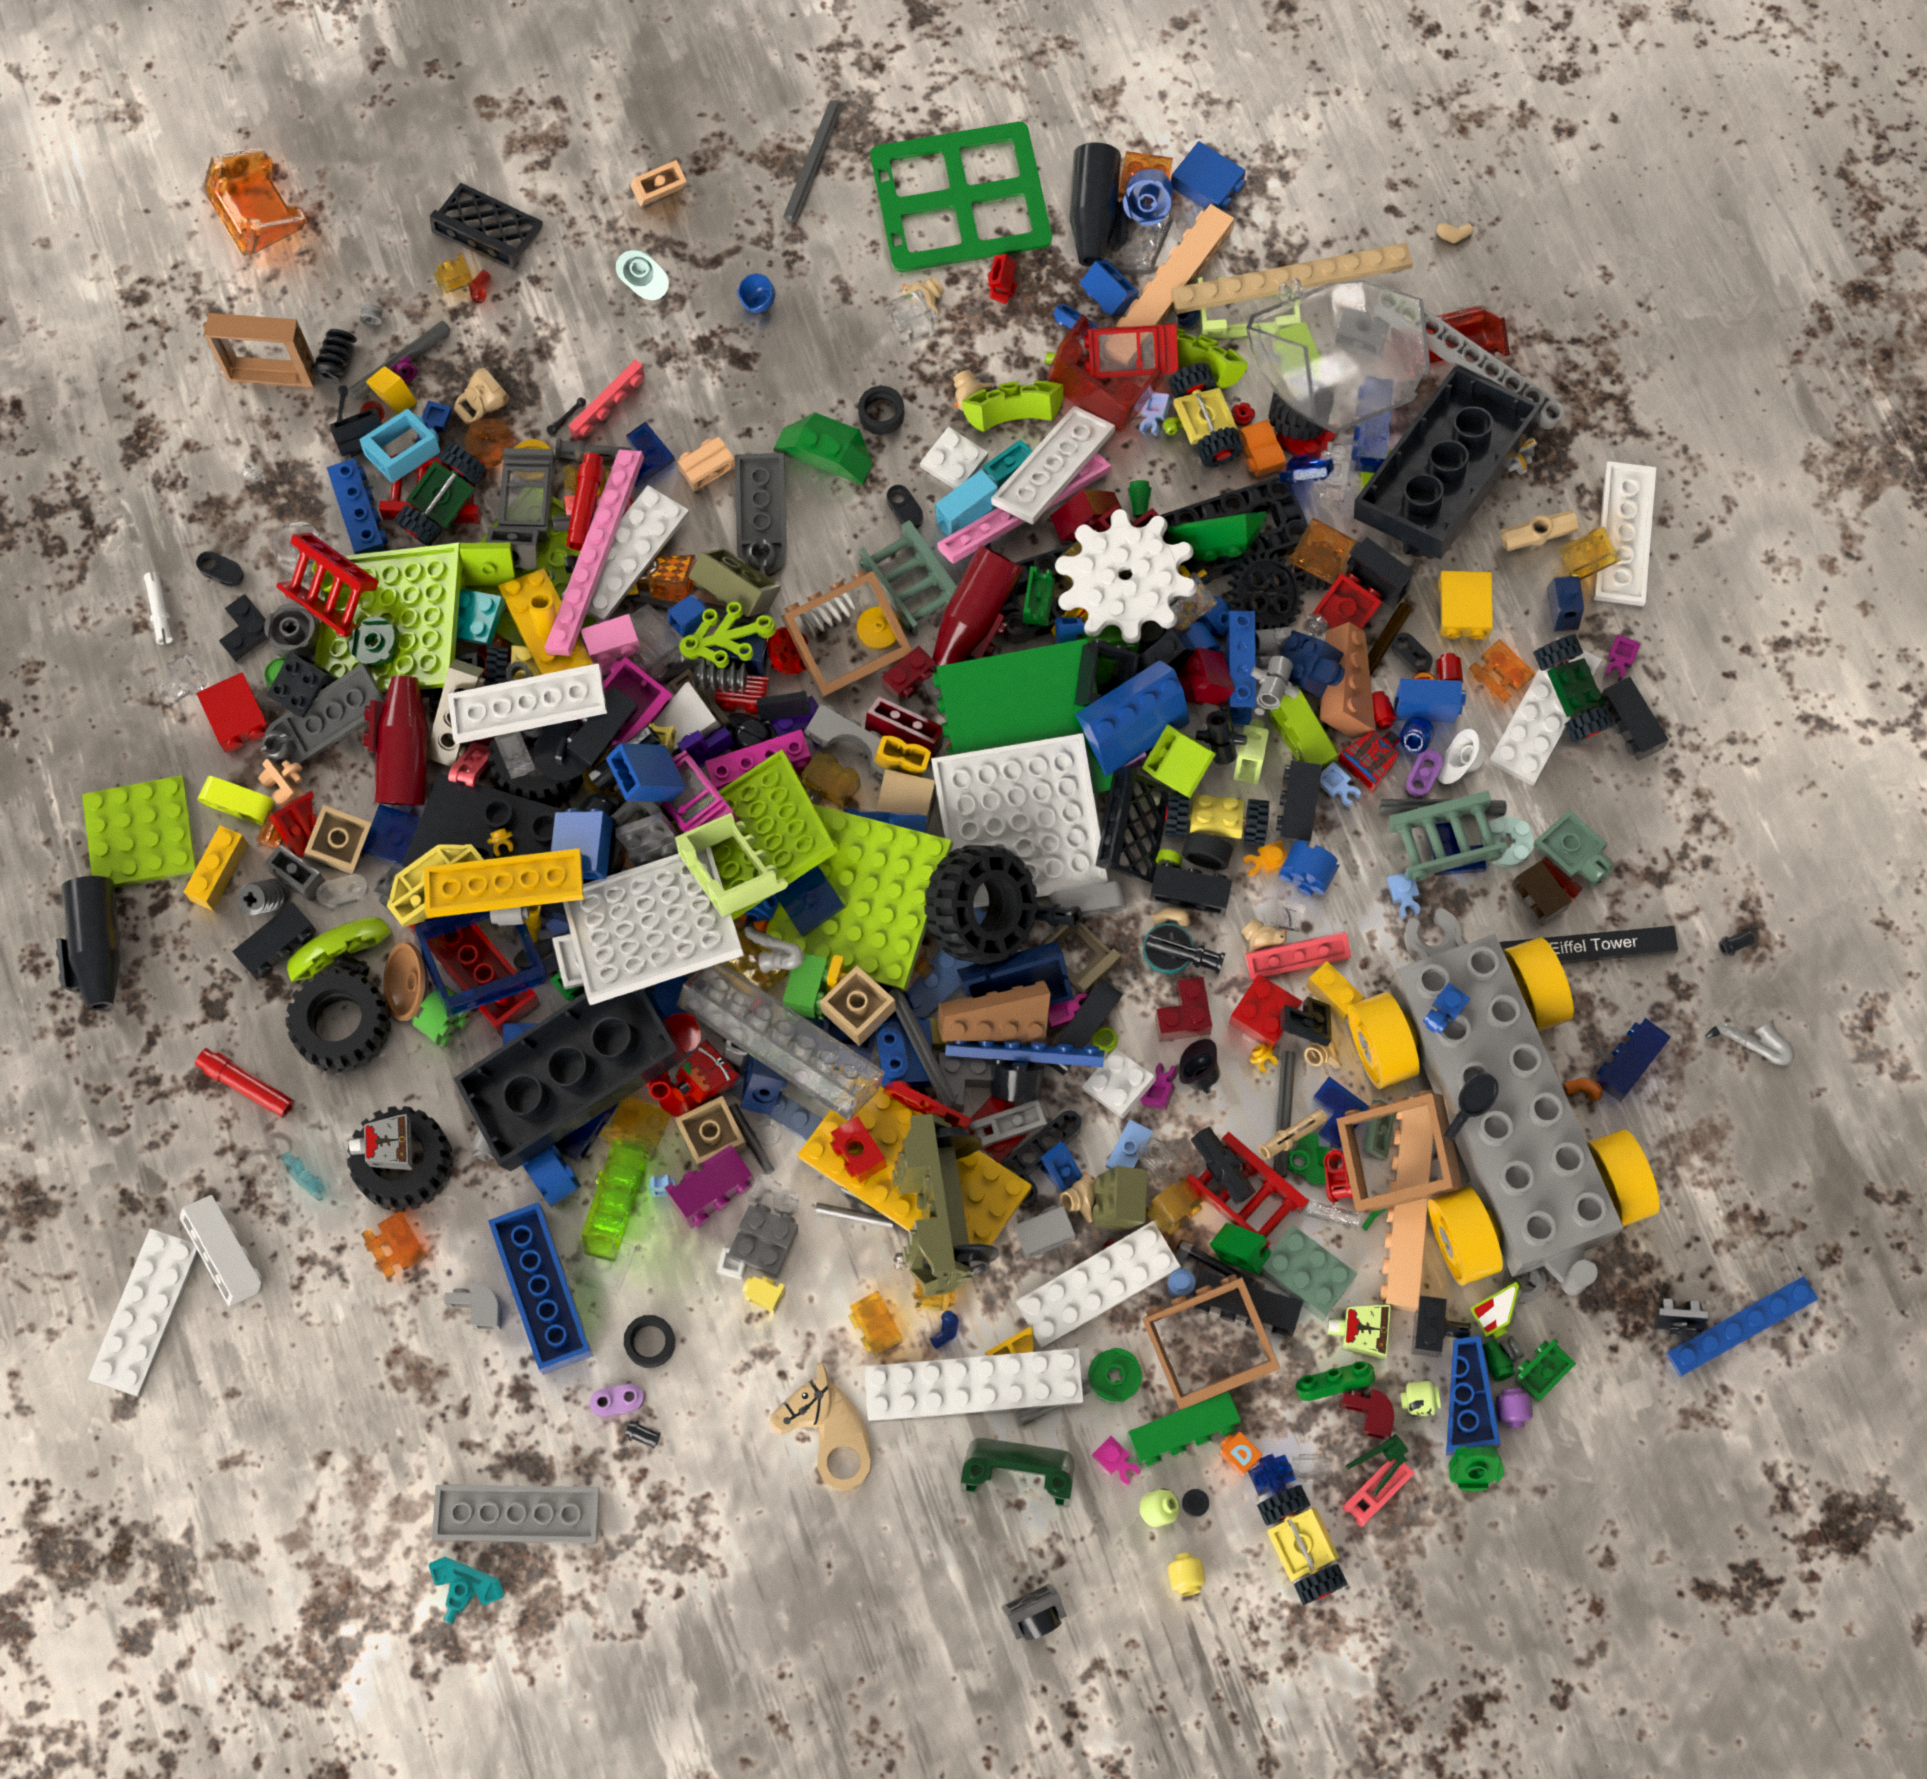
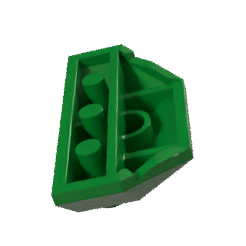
(827, 446)
(1219, 536)

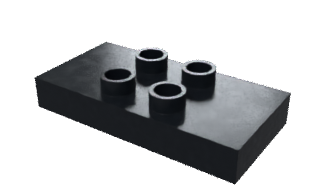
(1447, 462)
(469, 815)
(567, 1072)

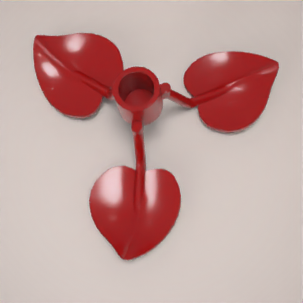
(689, 1035)

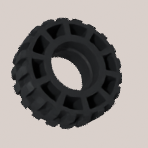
(952, 897)

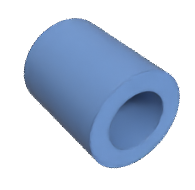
(1181, 1283)

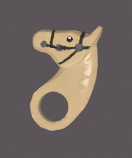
(826, 1407)

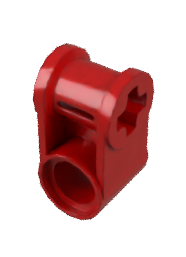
(1336, 1179)

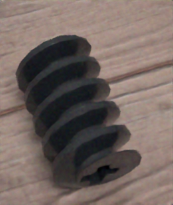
(331, 355)

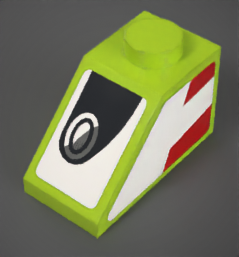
(1498, 1311)

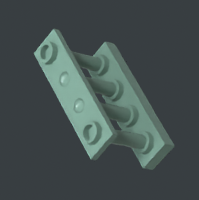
(923, 557)
(1452, 812)

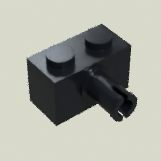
(1432, 1327)

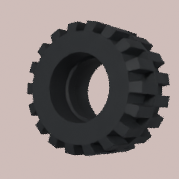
(1290, 422)

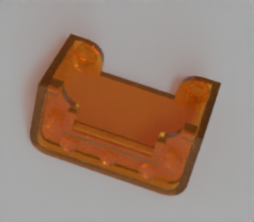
(248, 200)

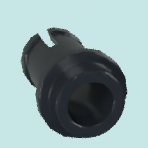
(1736, 942)
(350, 963)
(642, 1434)

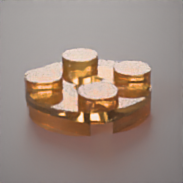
(485, 429)

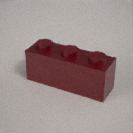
(896, 721)

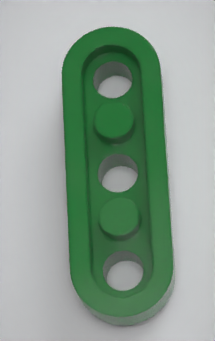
(1335, 1381)

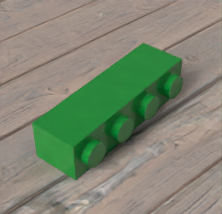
(1184, 1428)

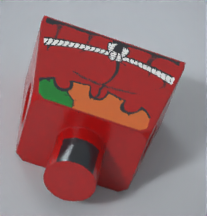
(704, 1074)

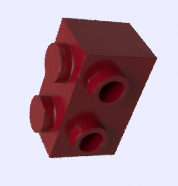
(908, 675)

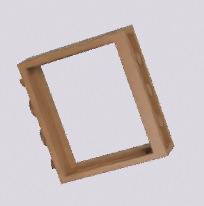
(263, 329)
(817, 599)
(1445, 1149)
(1227, 1383)

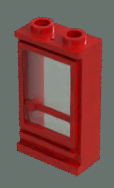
(1131, 350)

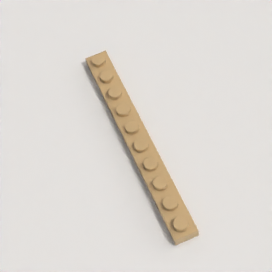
(1310, 274)

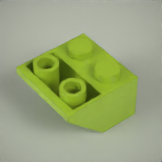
(1178, 760)

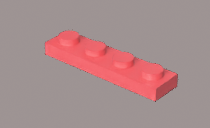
(611, 396)
(1298, 955)

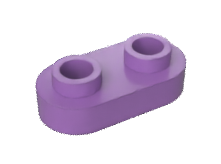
(1423, 774)

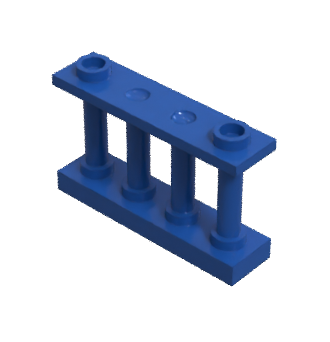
(1240, 662)

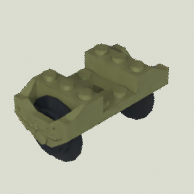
(939, 1242)

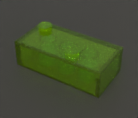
(613, 1200)

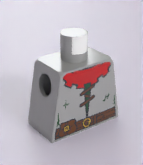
(386, 1143)

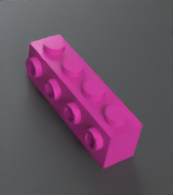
(733, 765)

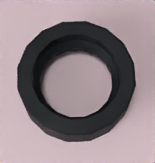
(878, 393)
(1207, 851)
(664, 1355)

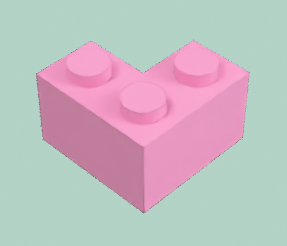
(609, 641)

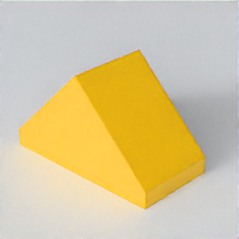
(392, 390)

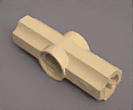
(1552, 525)

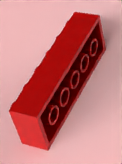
(475, 961)

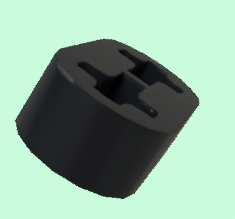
(1411, 653)

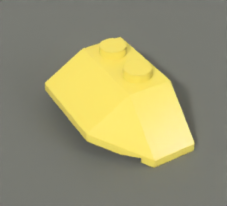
(407, 892)

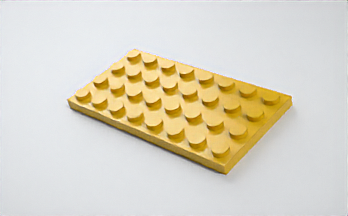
(987, 1188)

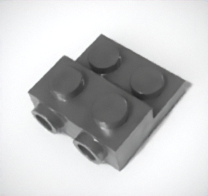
(648, 839)
(764, 1239)

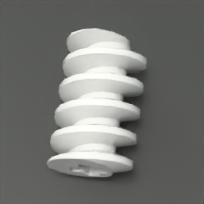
(825, 613)

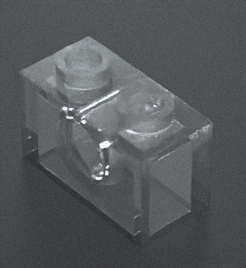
(1201, 603)

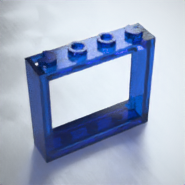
(488, 992)

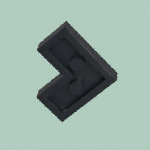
(249, 631)
(1311, 1023)

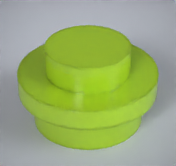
(1105, 1039)

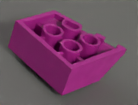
(711, 1187)

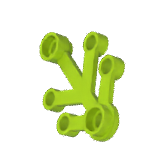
(723, 636)

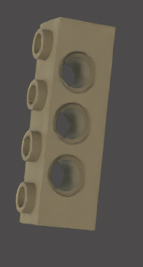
(440, 746)

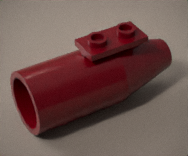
(973, 612)
(400, 740)

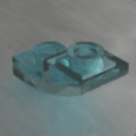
(309, 1182)

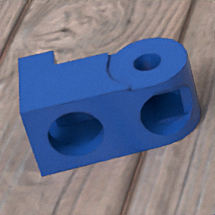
(1067, 629)

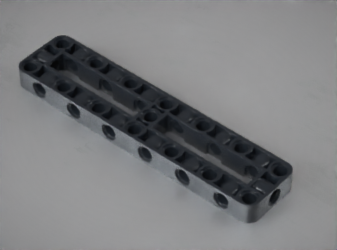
(1250, 499)

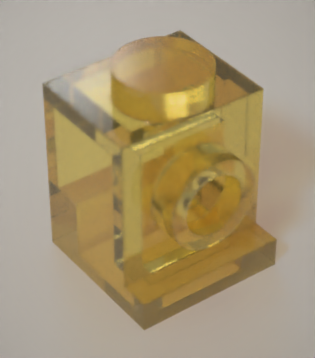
(453, 274)

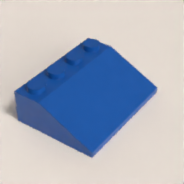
(1134, 716)

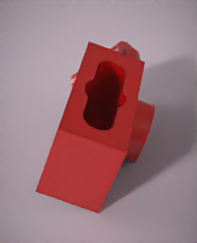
(1001, 279)

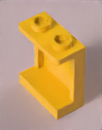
(1466, 604)

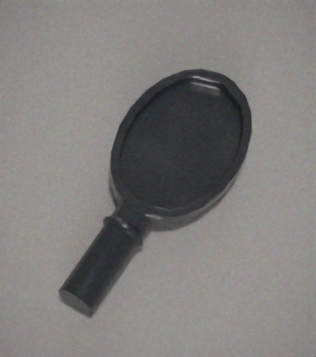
(1474, 1100)

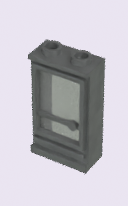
(527, 490)

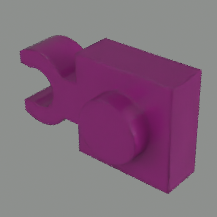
(1622, 654)
(1162, 1090)

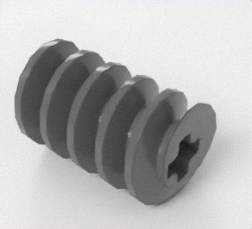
(718, 676)
(262, 896)

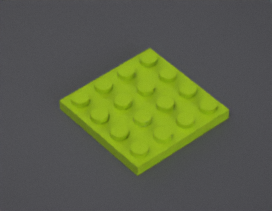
(140, 831)

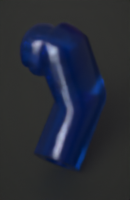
(948, 1330)

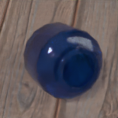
(1417, 735)

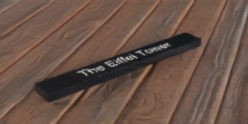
(1610, 944)

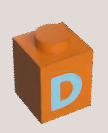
(1239, 1453)

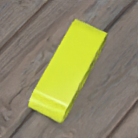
(235, 800)

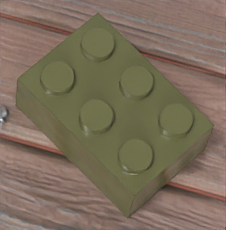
(734, 581)

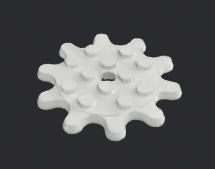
(1128, 601)

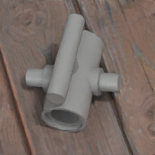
(1271, 643)
(1274, 684)

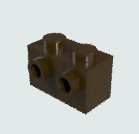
(1541, 893)

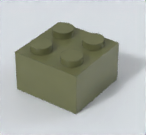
(1120, 1198)

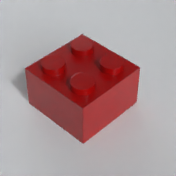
(1260, 1010)

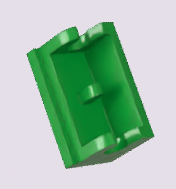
(1038, 597)
(1240, 1248)

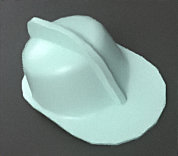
(642, 274)

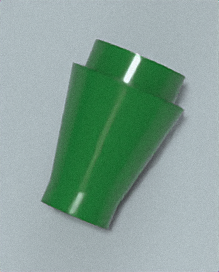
(1139, 496)
(1498, 1363)

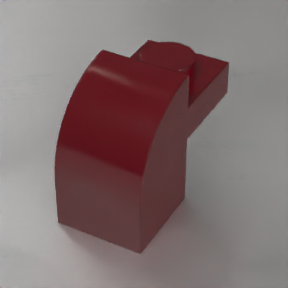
(1377, 1409)

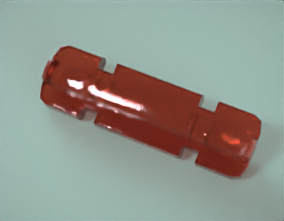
(1563, 880)

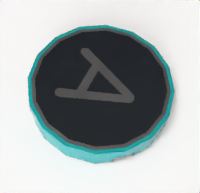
(1163, 962)

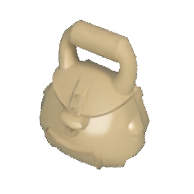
(483, 396)

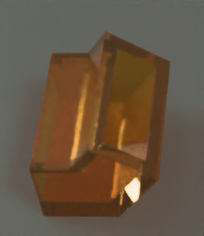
(269, 835)

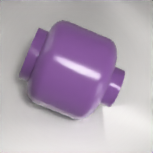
(1514, 1407)

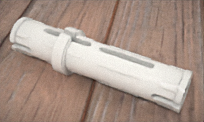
(159, 616)

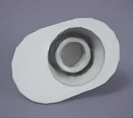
(1462, 756)

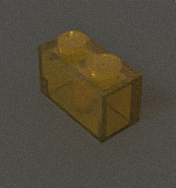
(1589, 554)
(831, 779)
(875, 1324)

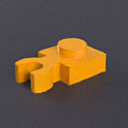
(1270, 858)

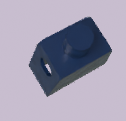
(1565, 597)

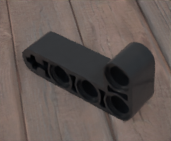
(1088, 1018)
(1037, 1147)

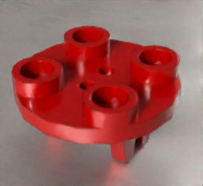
(784, 653)

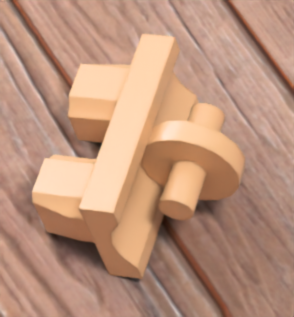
(286, 777)

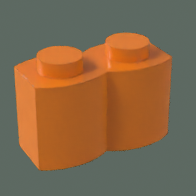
(1262, 449)

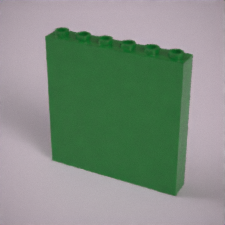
(1014, 701)

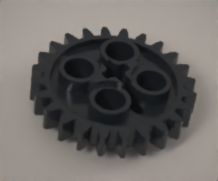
(1264, 570)

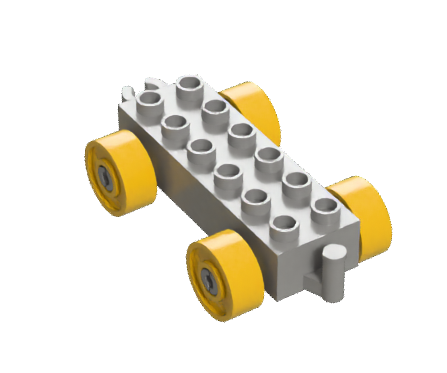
(1535, 1177)

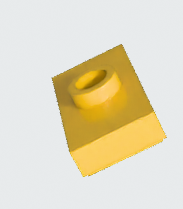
(835, 972)

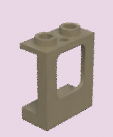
(1098, 968)

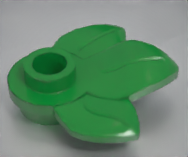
(1312, 1157)

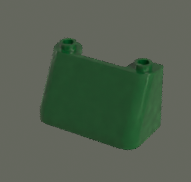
(1049, 1462)

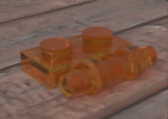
(1507, 665)
(401, 1241)

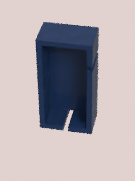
(1022, 968)

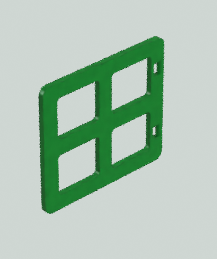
(961, 196)

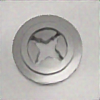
(1536, 1279)

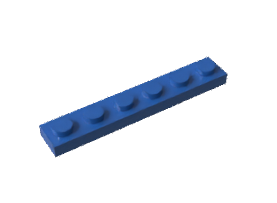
(1035, 1052)
(1741, 1326)

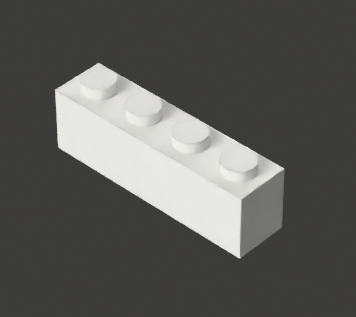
(221, 1250)

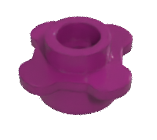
(405, 363)

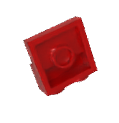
(1349, 603)

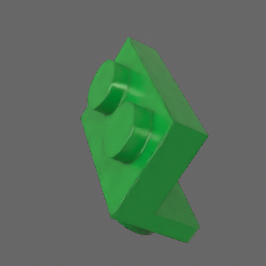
(1545, 1370)

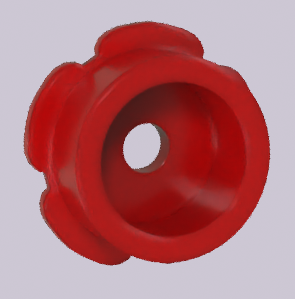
(1242, 420)

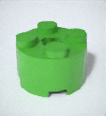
(435, 1023)

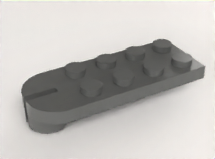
(761, 509)
(331, 717)

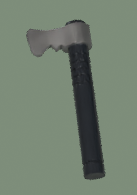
(1186, 1248)

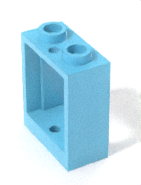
(409, 459)
(966, 503)

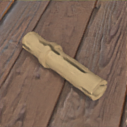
(1271, 1147)

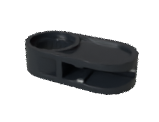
(905, 510)
(224, 572)

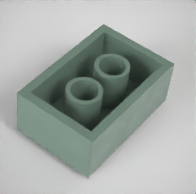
(1308, 1272)

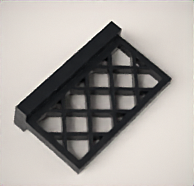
(475, 237)
(1118, 820)

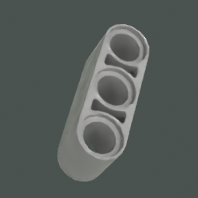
(1092, 899)

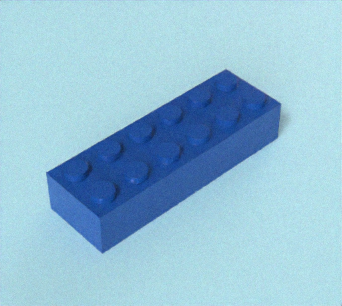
(540, 1288)

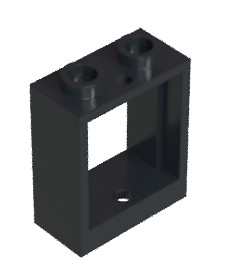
(1380, 571)
(1126, 669)

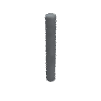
(751, 1139)
(854, 1215)

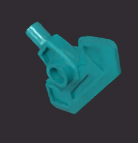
(464, 1585)

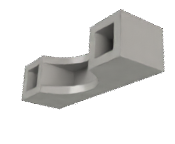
(830, 727)

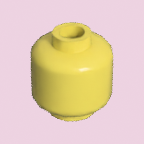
(1186, 1574)

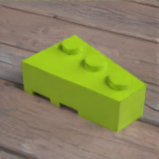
(1302, 731)

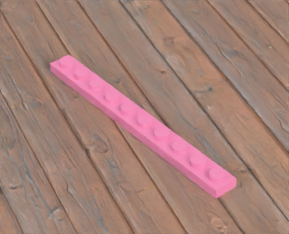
(594, 553)

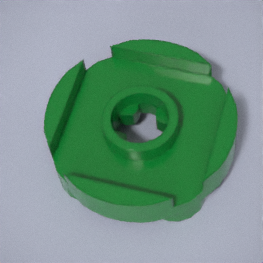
(1109, 1361)
(1488, 1466)

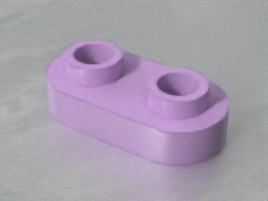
(616, 1400)

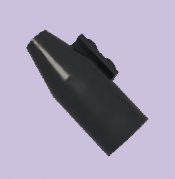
(1094, 206)
(92, 946)

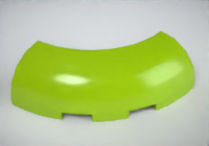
(1224, 365)
(1012, 403)
(349, 936)

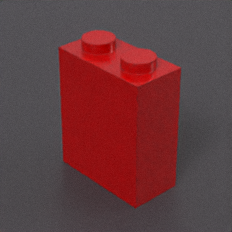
(233, 712)

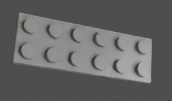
(516, 1514)

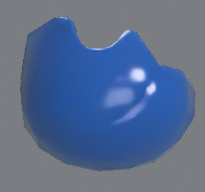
(756, 293)

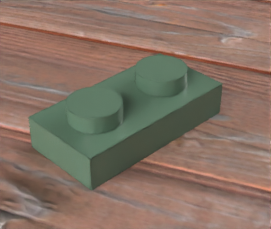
(1379, 1134)

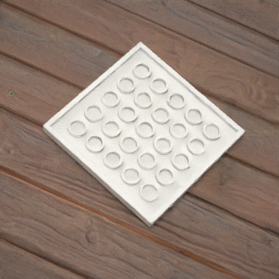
(1029, 801)
(648, 927)

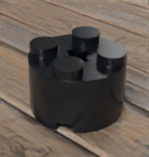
(1016, 1080)

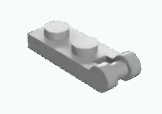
(1009, 1123)

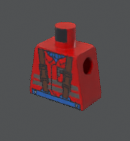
(1371, 758)

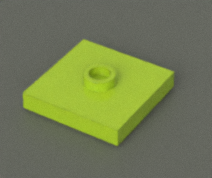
(487, 563)

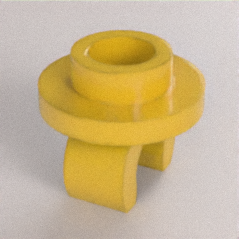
(500, 837)
(1260, 1054)

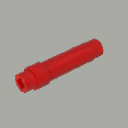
(588, 479)
(224, 1070)

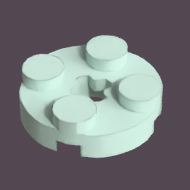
(1519, 832)

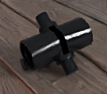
(1221, 735)

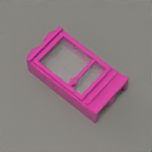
(699, 800)

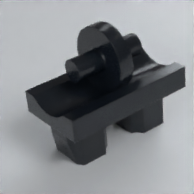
(1681, 1321)

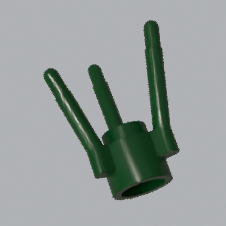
(1391, 1449)

